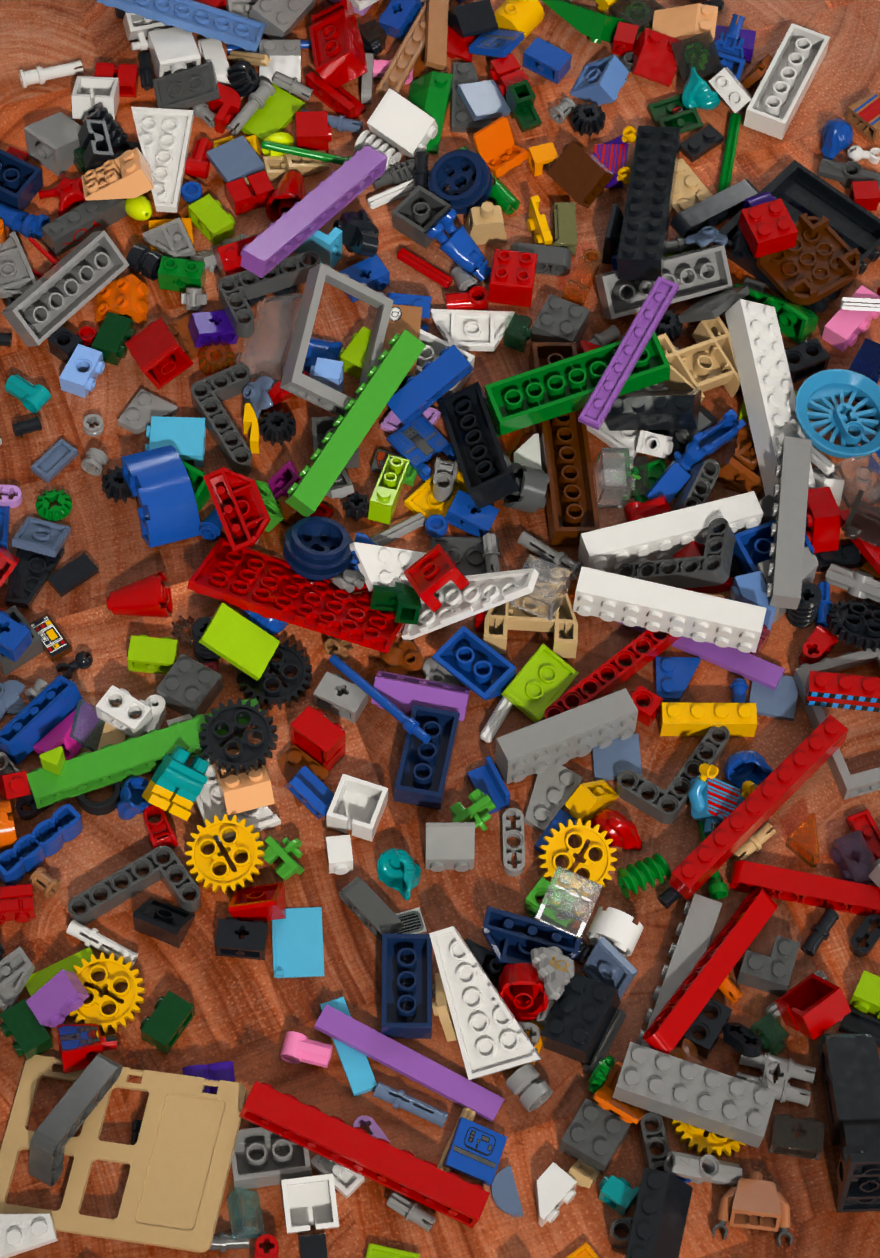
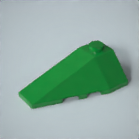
(588, 22)
(793, 319)

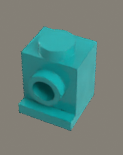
(617, 1194)

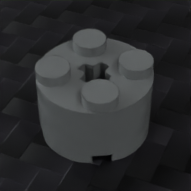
(532, 488)

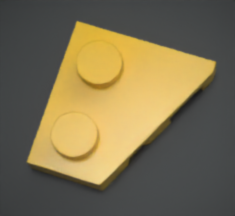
(538, 224)

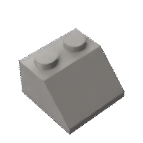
(284, 57)
(449, 846)

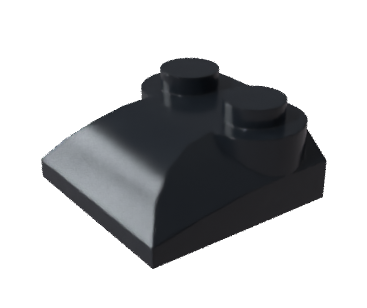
(613, 234)

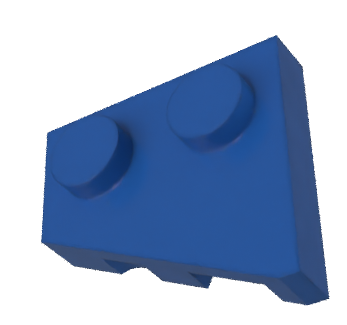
(674, 676)

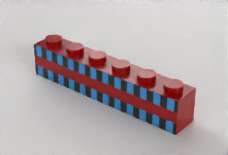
(843, 691)

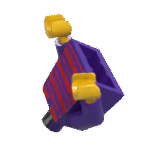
(614, 156)

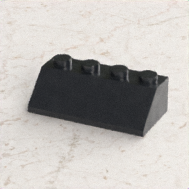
(655, 410)
(659, 1216)

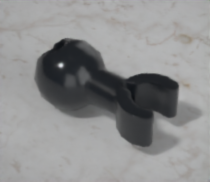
(81, 661)

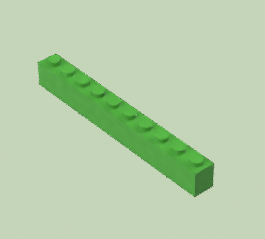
(355, 423)
(119, 761)

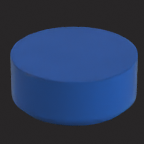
(191, 191)
(436, 526)

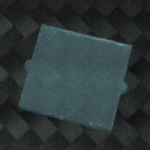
(87, 726)

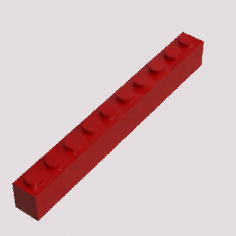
(758, 807)
(364, 1154)

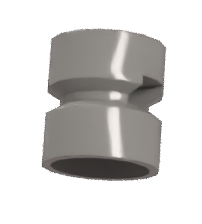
(527, 1084)

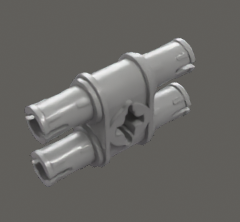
(785, 1070)

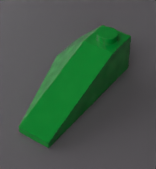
(432, 95)

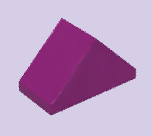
(283, 480)

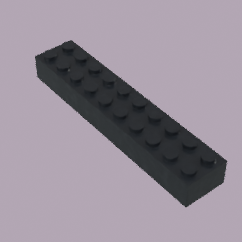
(648, 203)

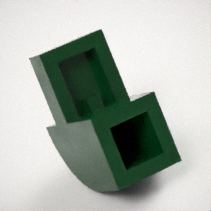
(520, 101)
(399, 599)

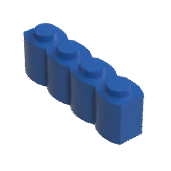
(43, 842)

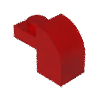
(225, 107)

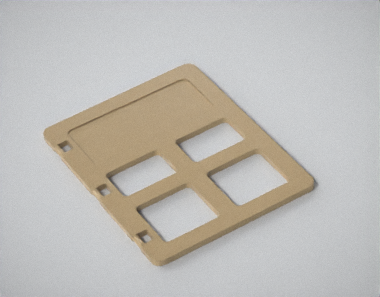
(174, 1166)

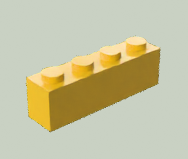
(697, 718)

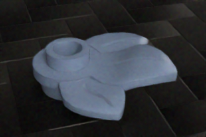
(707, 236)
(257, 394)
(9, 698)

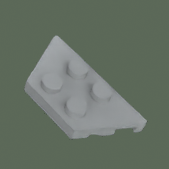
(15, 270)

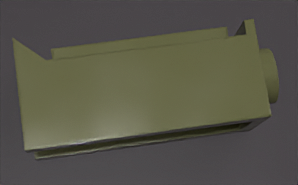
(565, 226)

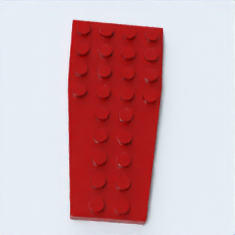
(277, 592)

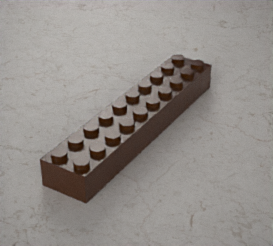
(566, 460)

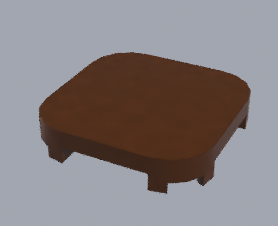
(815, 265)

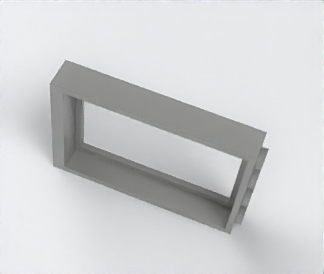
(305, 386)
(848, 784)

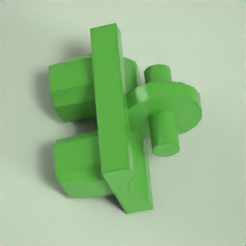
(475, 813)
(289, 865)

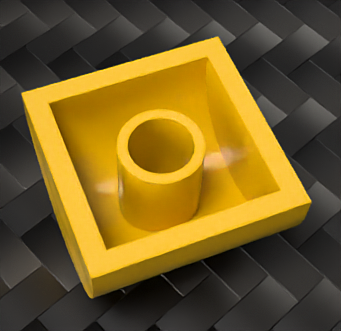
(519, 15)

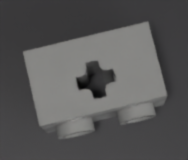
(340, 697)

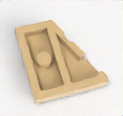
(441, 1009)

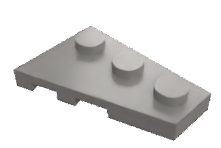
(550, 794)

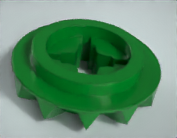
(56, 512)
(601, 1073)

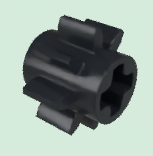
(356, 506)

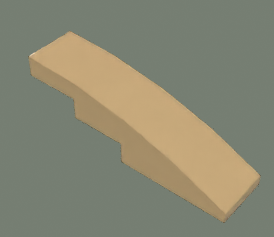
(278, 165)

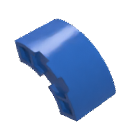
(164, 494)

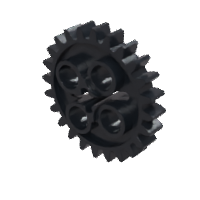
(856, 623)
(290, 663)
(249, 754)

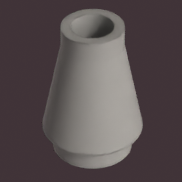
(463, 279)

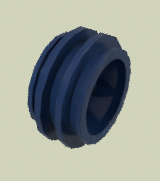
(463, 191)
(317, 548)

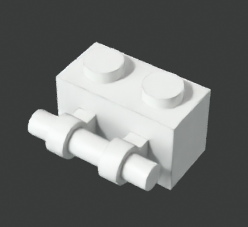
(138, 27)

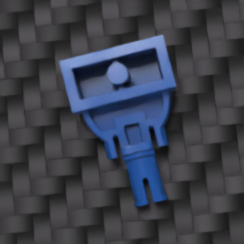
(728, 51)

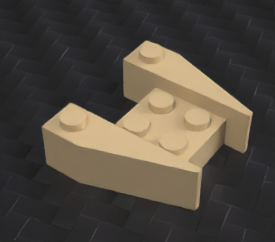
(705, 363)
(509, 617)

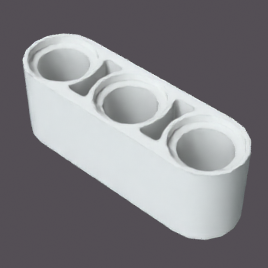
(213, 51)

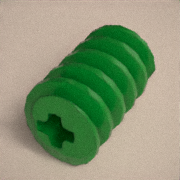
(642, 873)

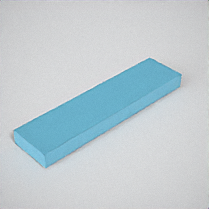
(353, 1062)

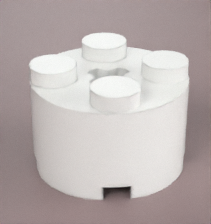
(616, 928)

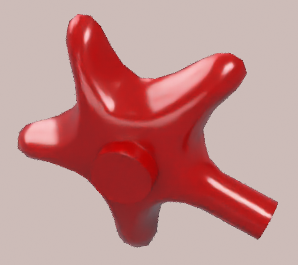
(67, 192)

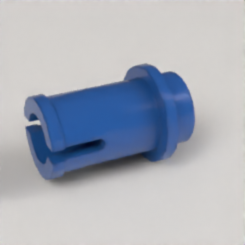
(739, 689)

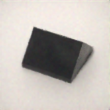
(472, 18)
(162, 921)

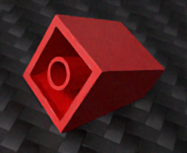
(159, 353)

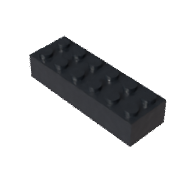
(478, 446)

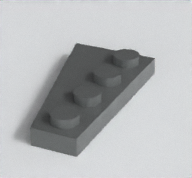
(461, 118)

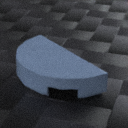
(505, 1193)

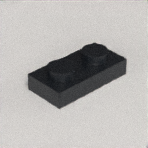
(701, 143)
(846, 556)

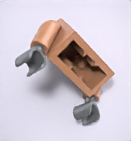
(755, 1206)

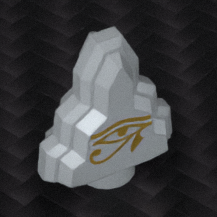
(552, 969)

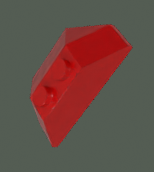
(238, 507)

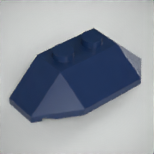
(516, 935)

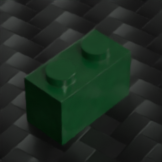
(112, 337)
(167, 1022)
(25, 1030)

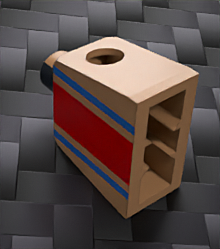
(866, 117)

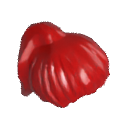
(618, 828)

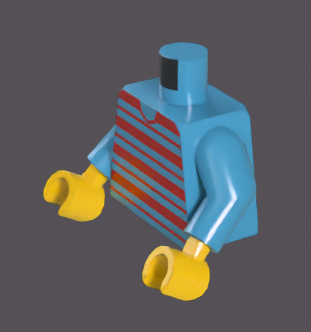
(714, 799)

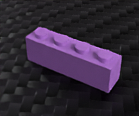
(409, 691)

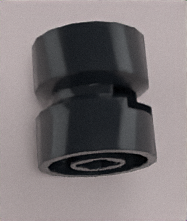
(144, 260)

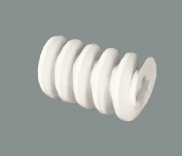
(370, 140)

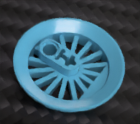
(850, 426)

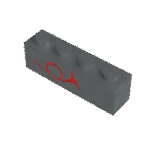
(81, 222)

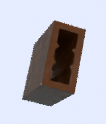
(580, 174)

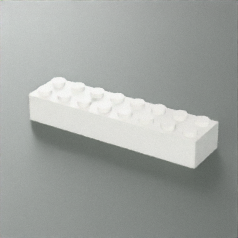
(665, 533)
(669, 610)

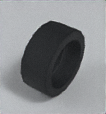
(104, 807)

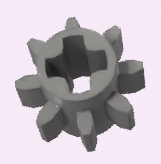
(193, 298)

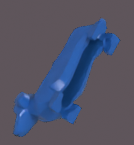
(709, 441)

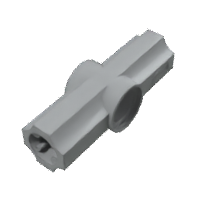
(856, 582)
(714, 1170)

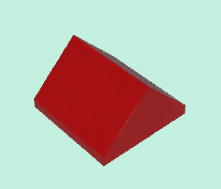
(259, 903)

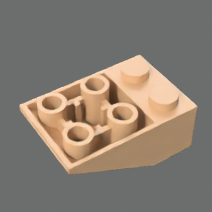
(119, 178)
(243, 791)

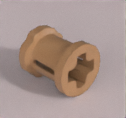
(45, 882)

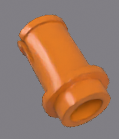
(730, 991)

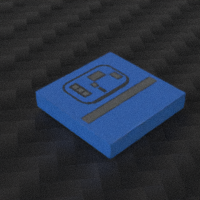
(496, 43)
(475, 1151)

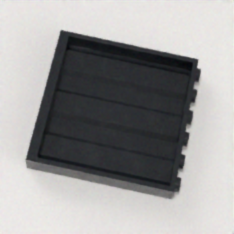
(809, 194)

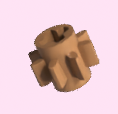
(338, 647)

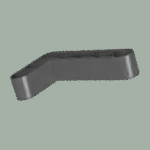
(243, 286)
(234, 381)
(691, 571)
(669, 797)
(136, 884)
(50, 1138)
(648, 1140)

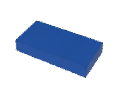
(669, 482)

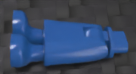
(23, 222)
(459, 245)

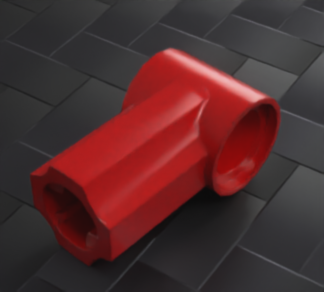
(198, 164)
(468, 300)
(652, 507)

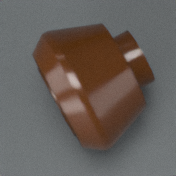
(289, 514)

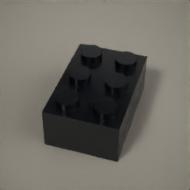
(580, 1018)

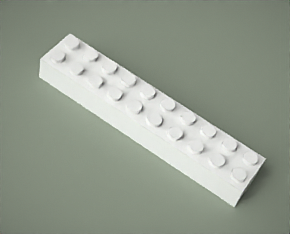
(764, 384)

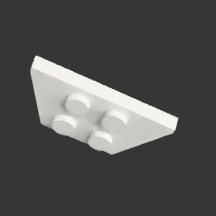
(472, 328)
(384, 564)

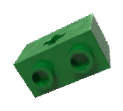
(178, 273)

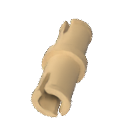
(754, 842)

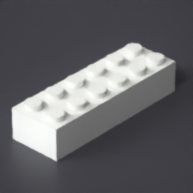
(786, 81)

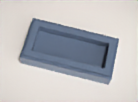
(54, 460)

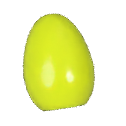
(281, 138)
(138, 208)

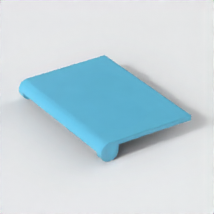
(298, 943)

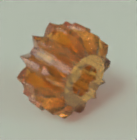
(215, 359)

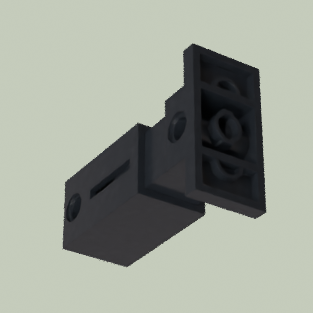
(852, 1106)

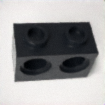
(803, 363)
(709, 1028)

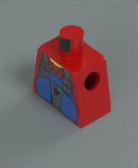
(81, 1044)

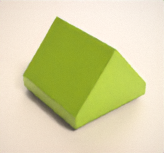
(53, 760)

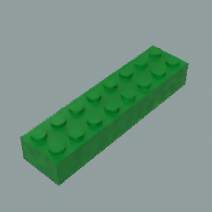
(567, 385)

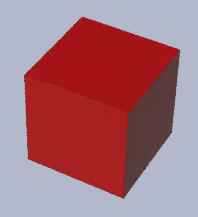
(313, 130)

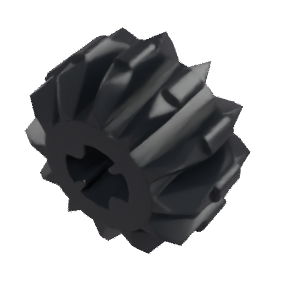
(243, 78)
(587, 119)
(670, 325)
(277, 427)
(115, 485)

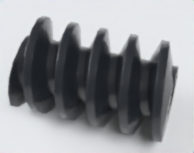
(115, 132)
(807, 608)
(201, 652)

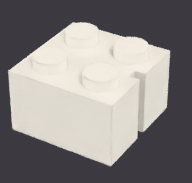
(92, 90)
(357, 807)
(310, 1203)

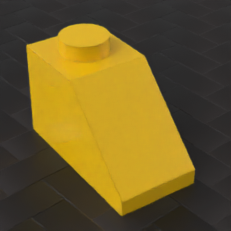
(590, 799)

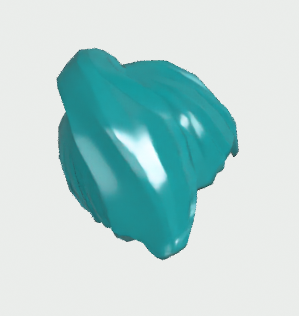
(698, 93)
(398, 871)

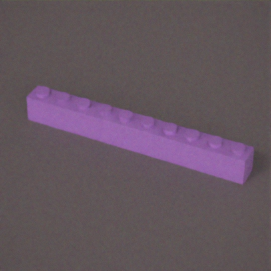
(313, 211)

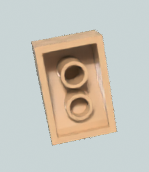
(685, 20)

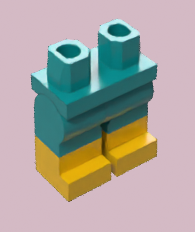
(177, 783)

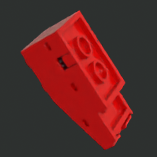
(337, 44)

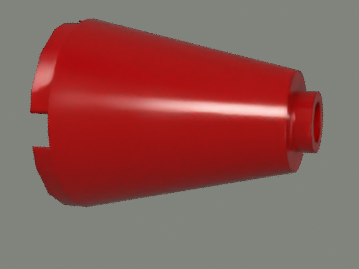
(286, 194)
(143, 598)

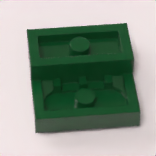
(663, 116)

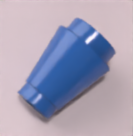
(211, 526)

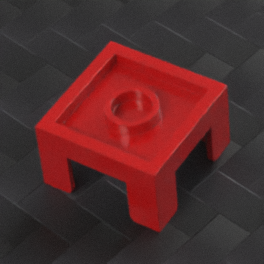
(432, 573)

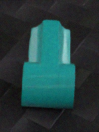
(31, 395)

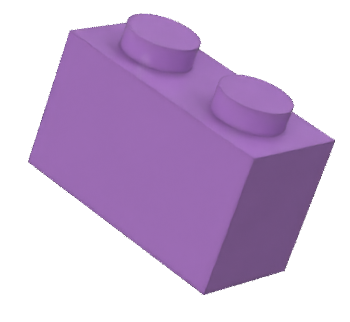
(57, 999)

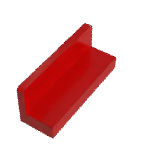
(337, 99)

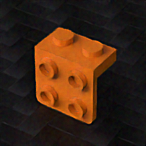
(498, 148)
(123, 297)
(604, 1099)

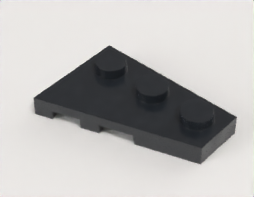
(30, 577)

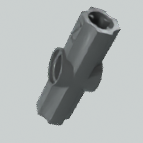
(846, 172)

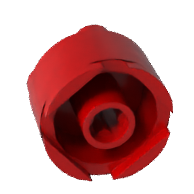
(522, 991)

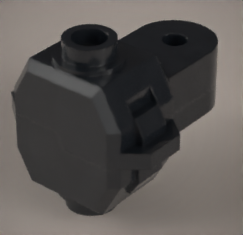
(358, 233)

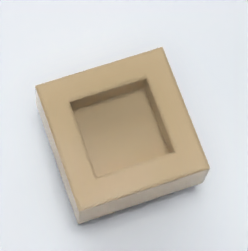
(583, 1174)

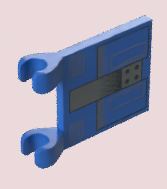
(419, 443)

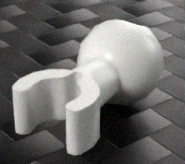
(856, 153)

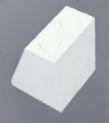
(172, 50)
(402, 125)

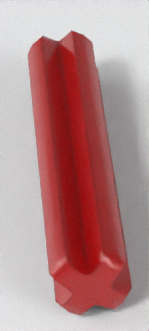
(424, 267)

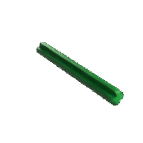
(729, 152)

